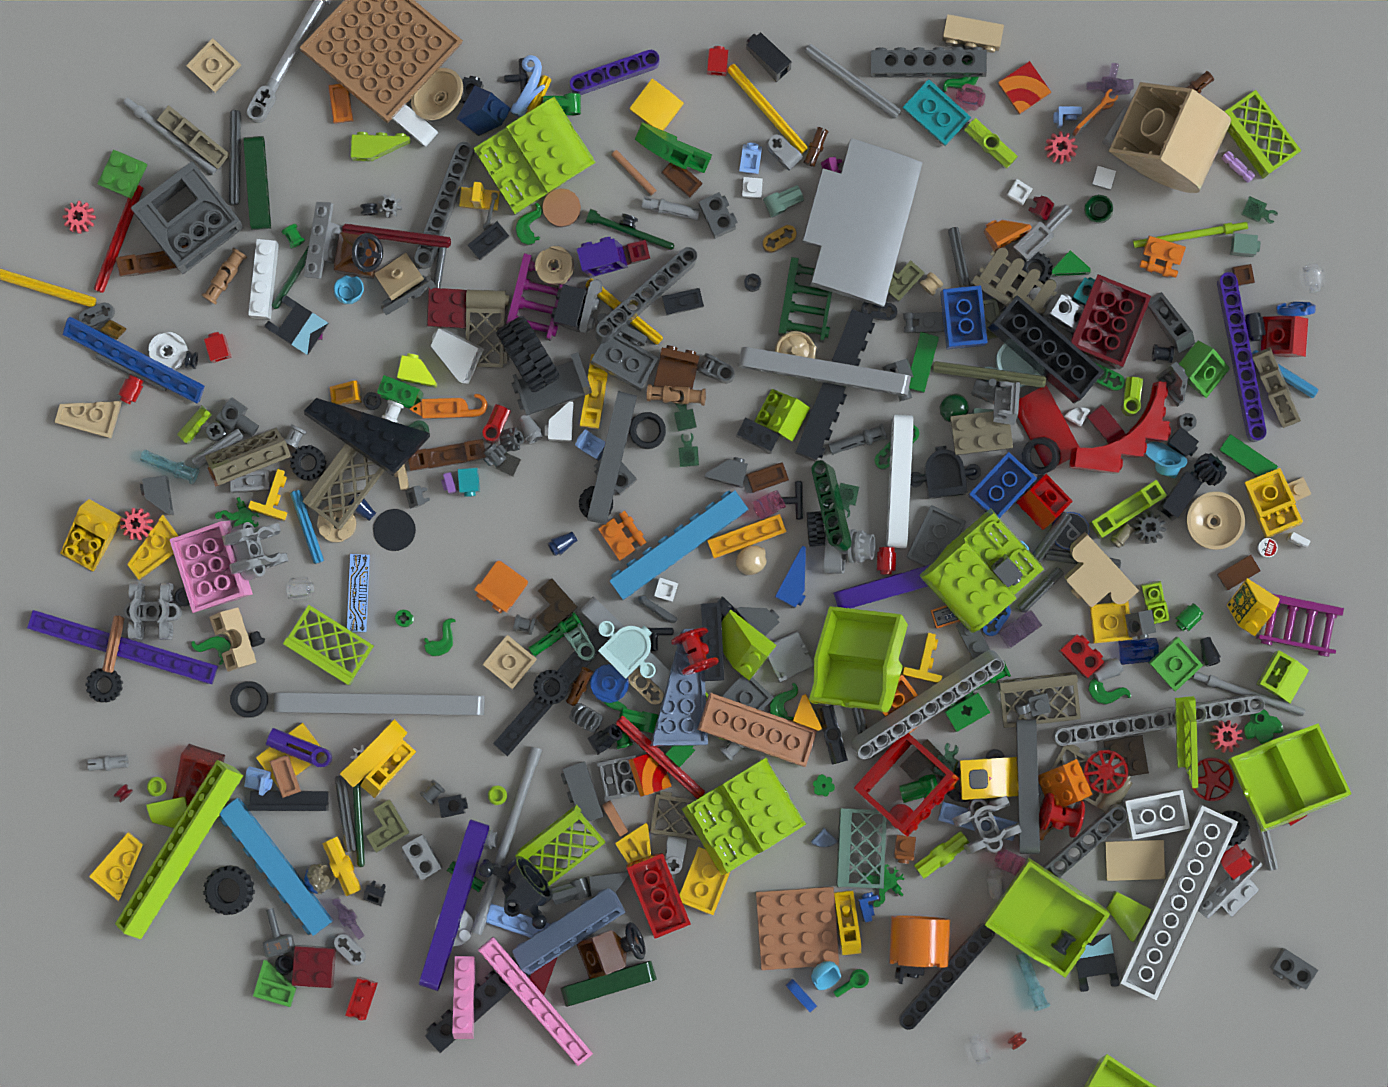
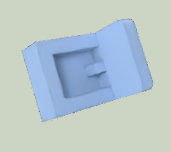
(590, 444)

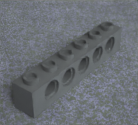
(937, 69)

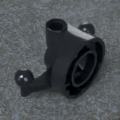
(522, 886)

